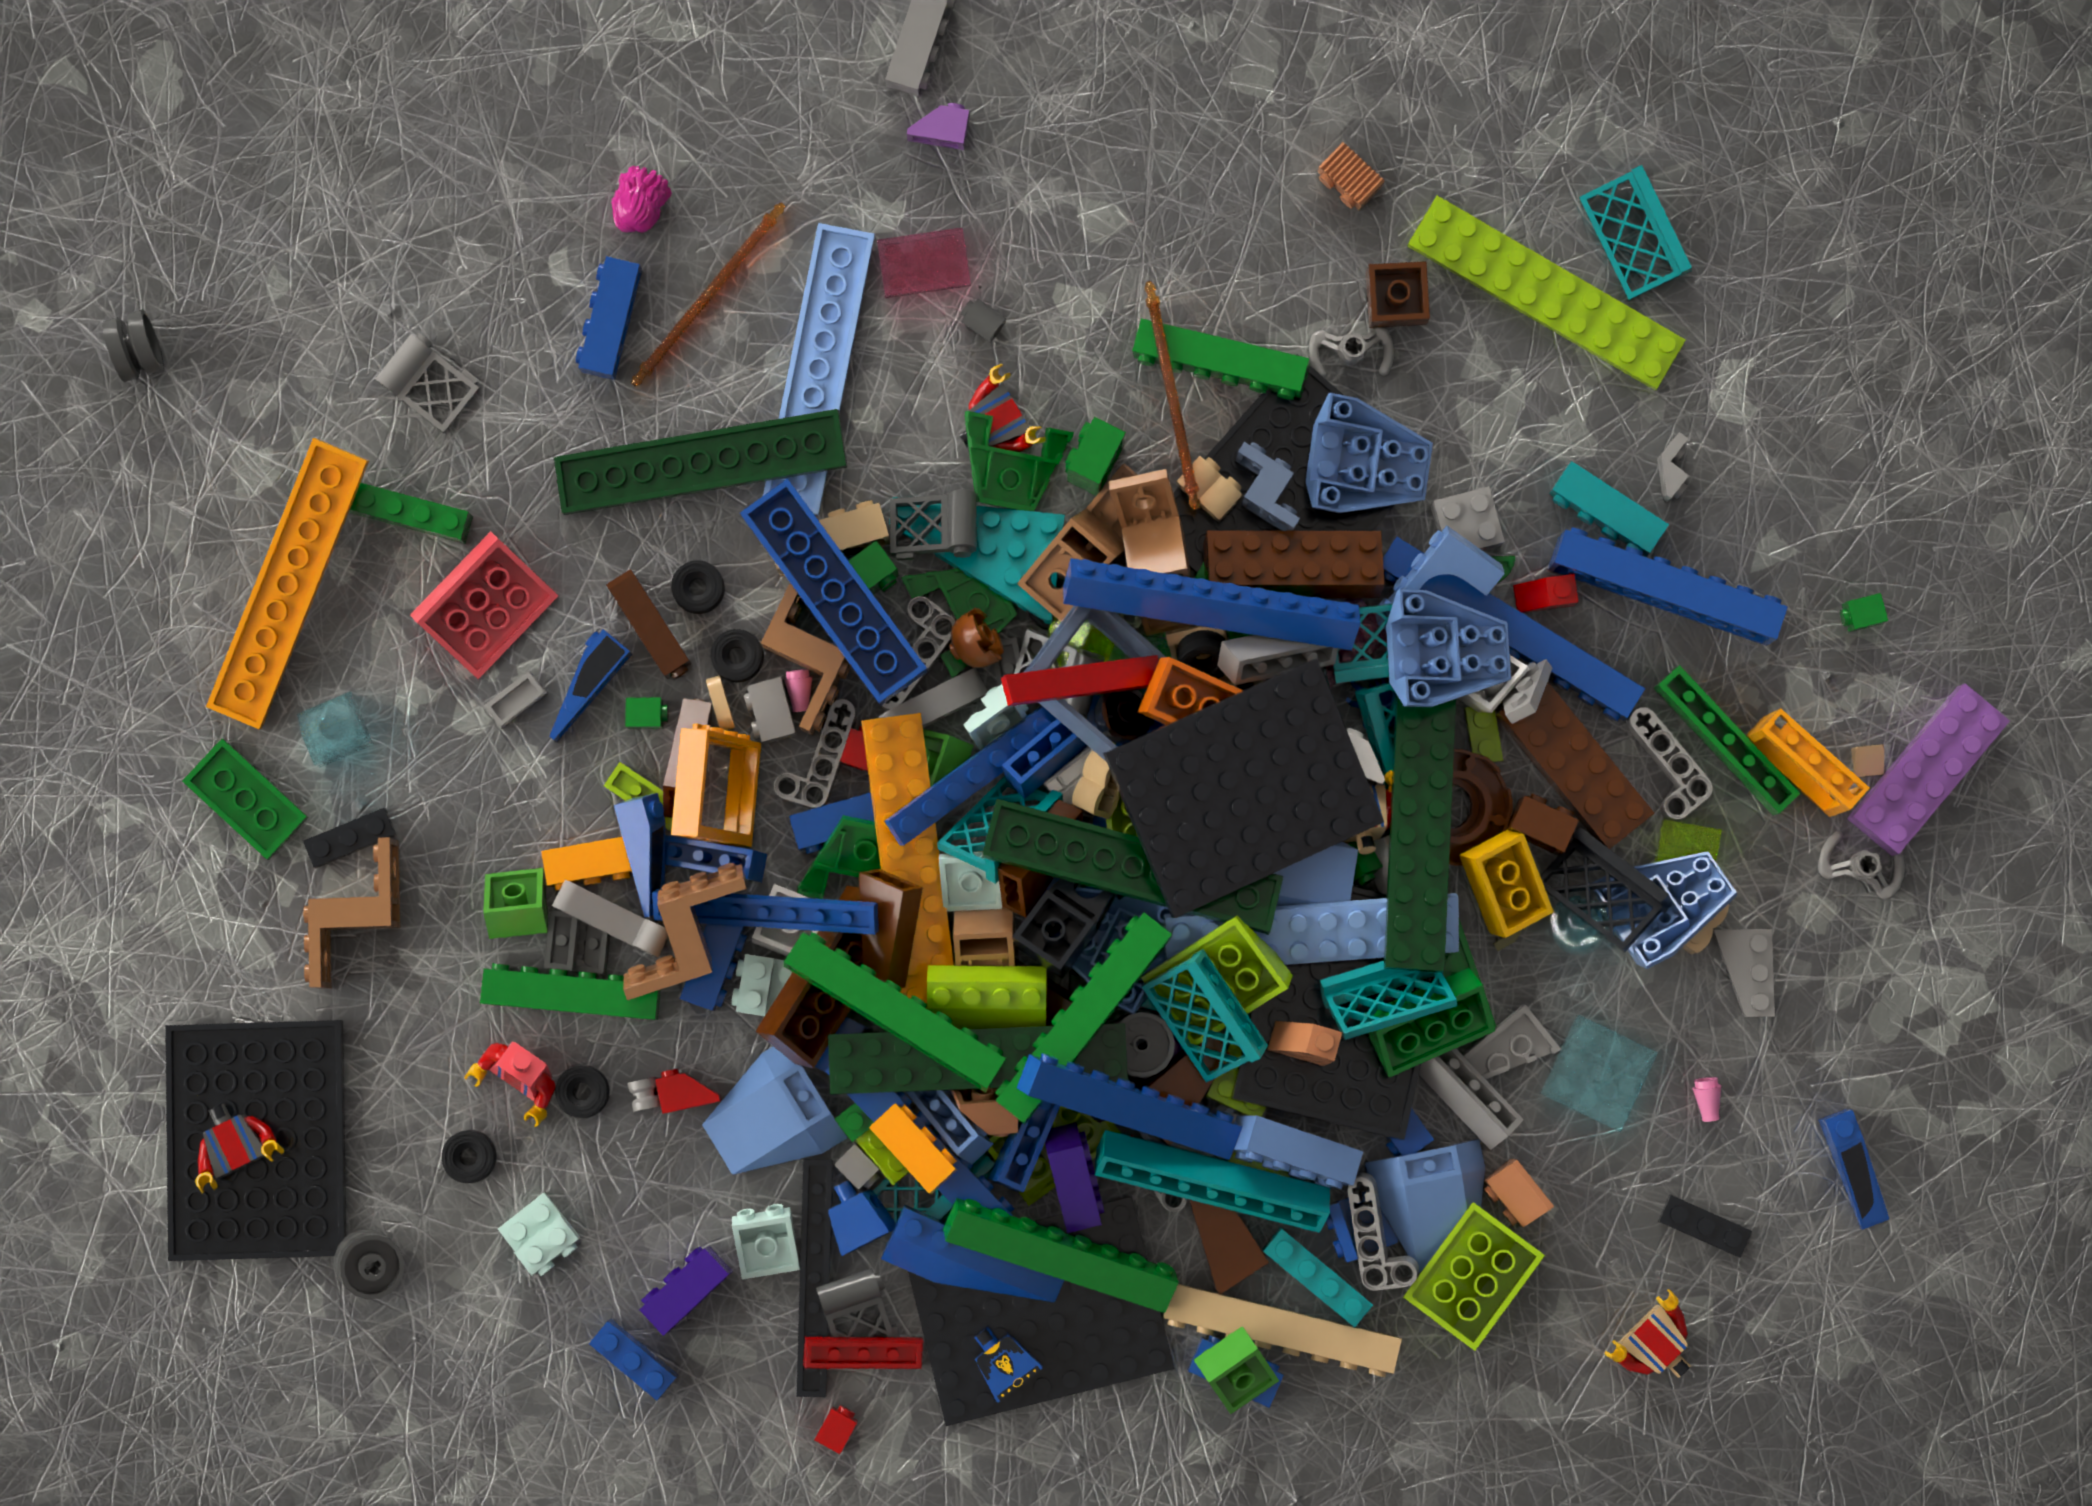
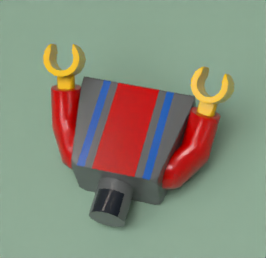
(1008, 426)
(232, 1145)

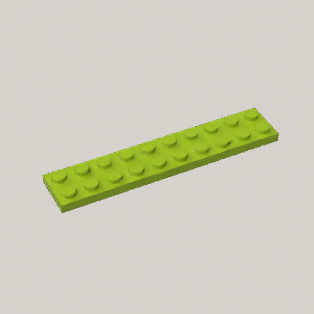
(1546, 293)

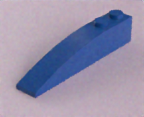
(921, 1248)

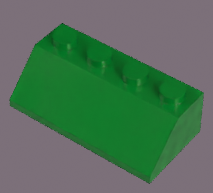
(1437, 1033)

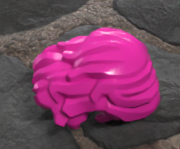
(639, 199)

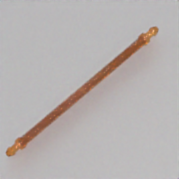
(768, 221)
(1191, 486)

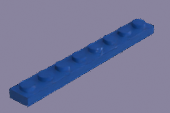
(965, 779)
(786, 913)

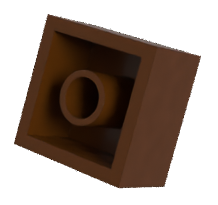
(1397, 294)
(1542, 824)

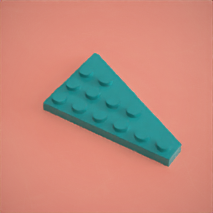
(1005, 551)

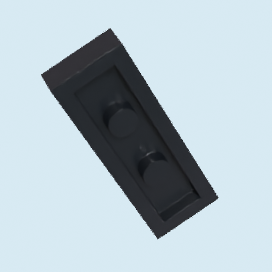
(349, 838)
(1704, 1226)

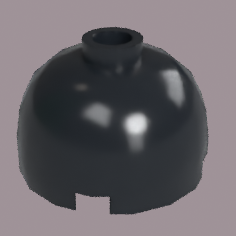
(1119, 717)

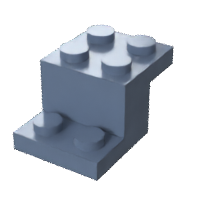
(1267, 487)

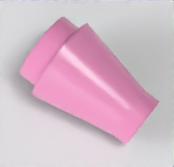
(799, 688)
(1708, 1095)

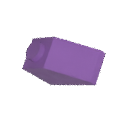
(942, 127)

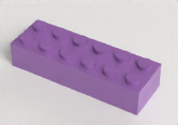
(1928, 769)

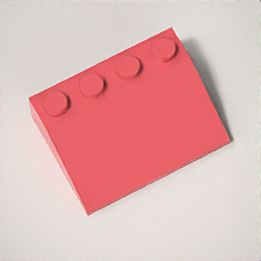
(484, 605)

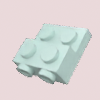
(994, 719)
(759, 985)
(539, 1235)
(765, 1241)

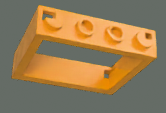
(1807, 764)
(740, 789)

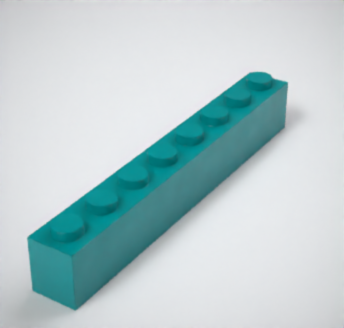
(1212, 1181)

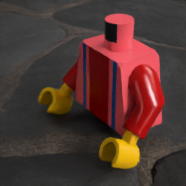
(520, 1071)

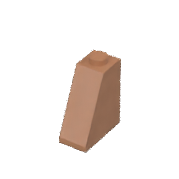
(1305, 1042)

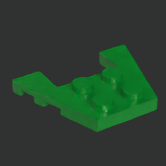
(1008, 476)
(962, 596)
(847, 851)

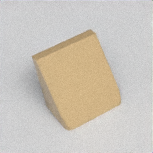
(1868, 760)

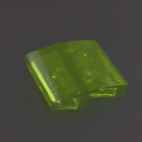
(1686, 839)

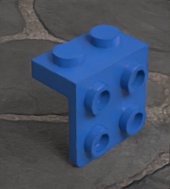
(1341, 1222)

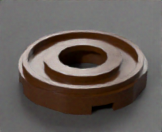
(1489, 802)

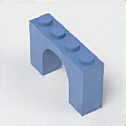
(1449, 555)

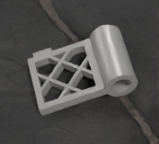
(408, 367)

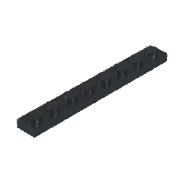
(814, 1268)

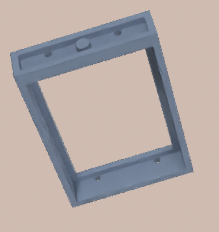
(1117, 631)

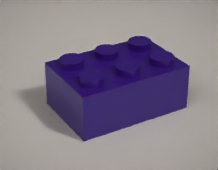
(1074, 1177)
(684, 1289)

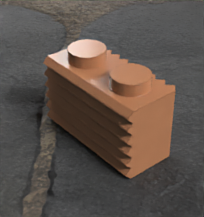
(1350, 177)

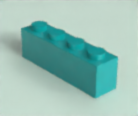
(1608, 509)
(1317, 1277)

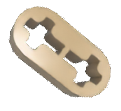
(720, 703)

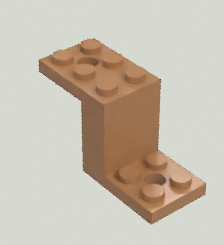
(1151, 531)
(1089, 535)
(808, 653)
(352, 913)
(684, 931)
(984, 937)

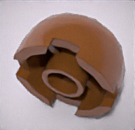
(974, 640)

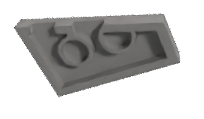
(1527, 693)
(1750, 968)
(1514, 1042)

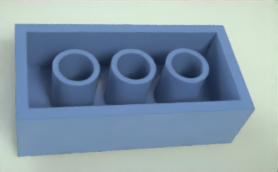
(1296, 1152)

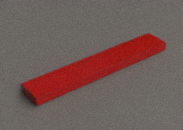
(1079, 680)

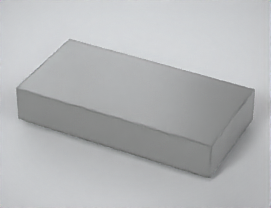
(515, 699)

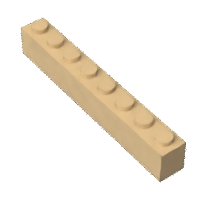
(1285, 1329)

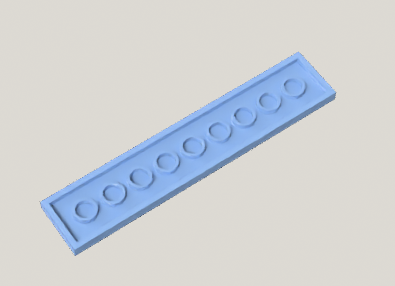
(825, 336)
(1316, 930)

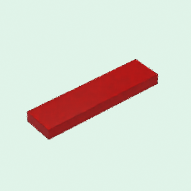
(863, 1352)

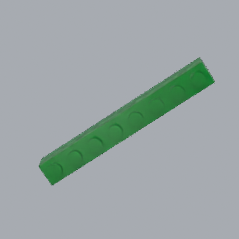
(1090, 1006)
(894, 1011)
(1060, 1254)

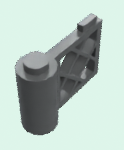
(957, 527)
(1076, 657)
(853, 1295)

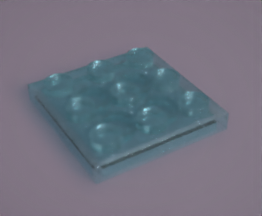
(1598, 1073)

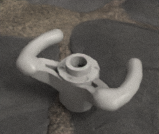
(1357, 341)
(1855, 870)

